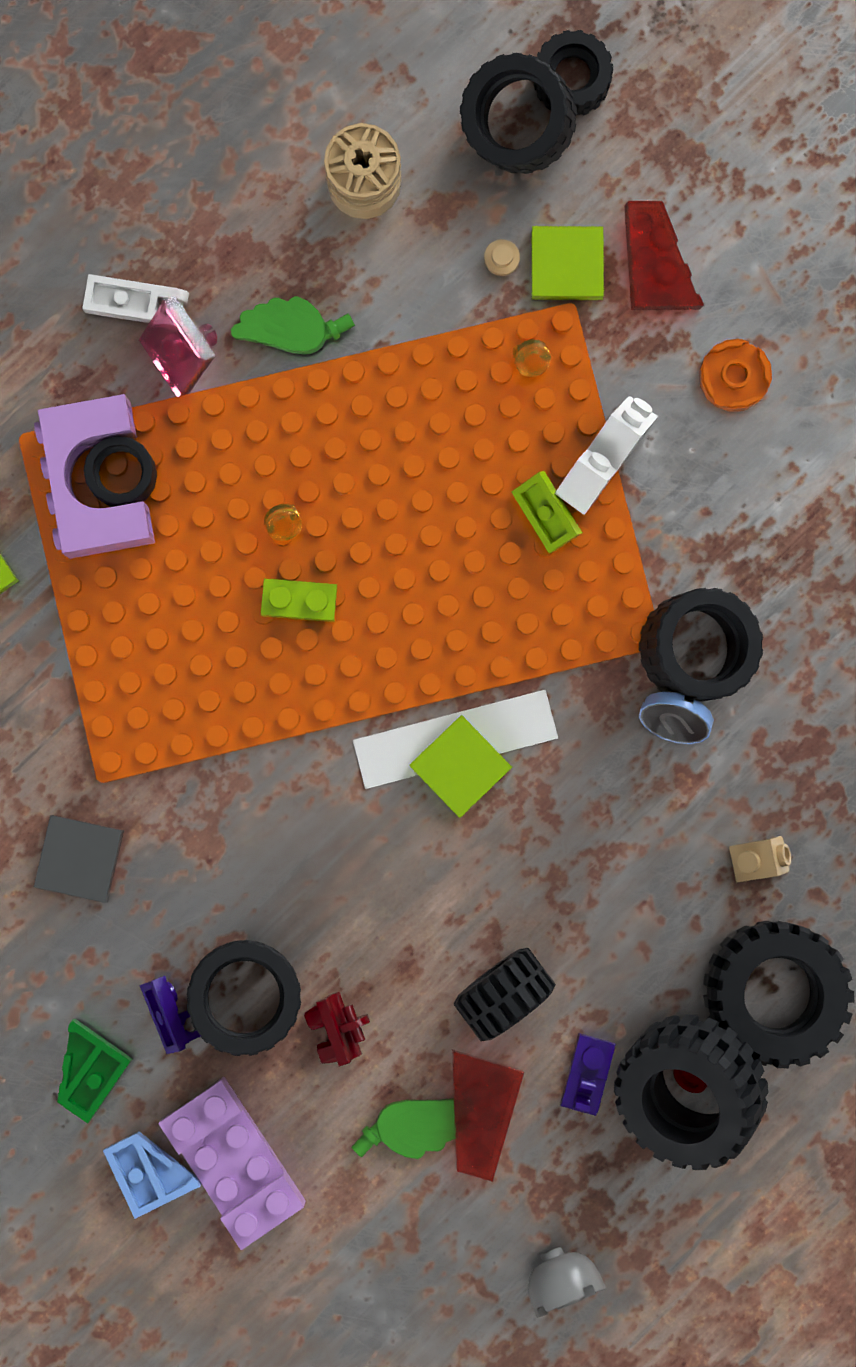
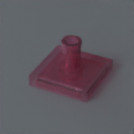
(178, 346)

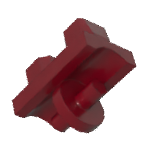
(341, 1027)

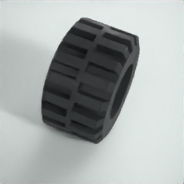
(504, 994)

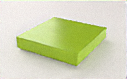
(567, 263)
(460, 766)

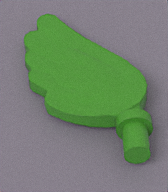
(289, 326)
(410, 1127)

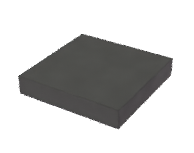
(78, 858)

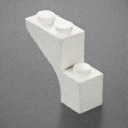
(606, 454)

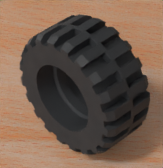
(827, 999)
(665, 1123)

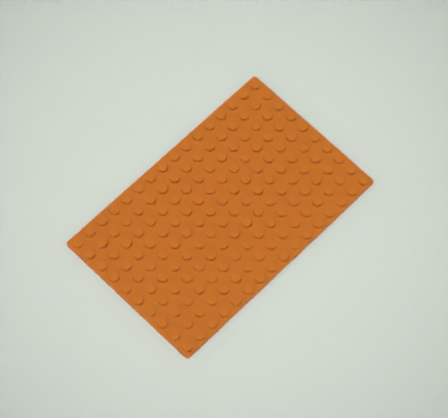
(402, 504)

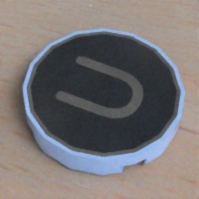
(676, 719)

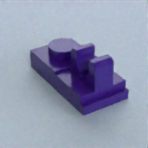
(161, 1002)
(587, 1074)

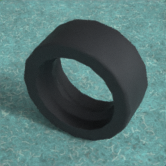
(106, 448)

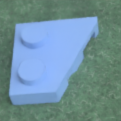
(147, 1174)

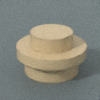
(502, 257)

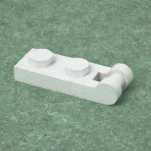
(127, 298)

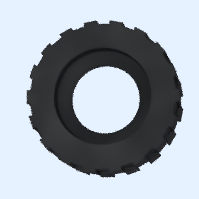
(589, 50)

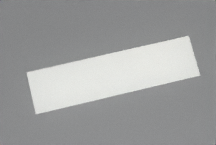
(503, 724)

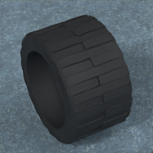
(485, 86)
(741, 634)
(258, 1040)

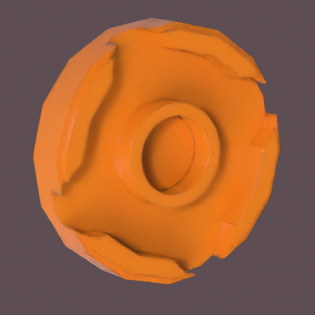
(735, 375)

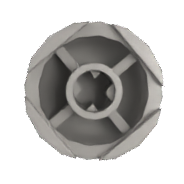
(562, 1281)

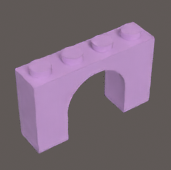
(66, 435)

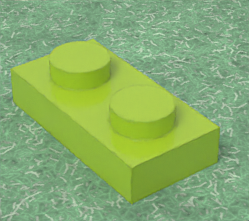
(546, 512)
(299, 600)

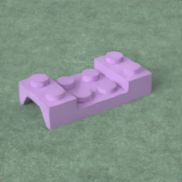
(233, 1163)

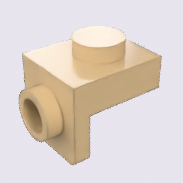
(760, 859)

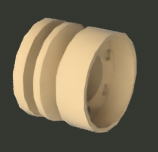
(358, 190)

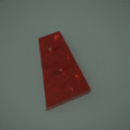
(654, 262)
(482, 1111)

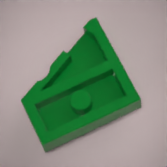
(89, 1071)

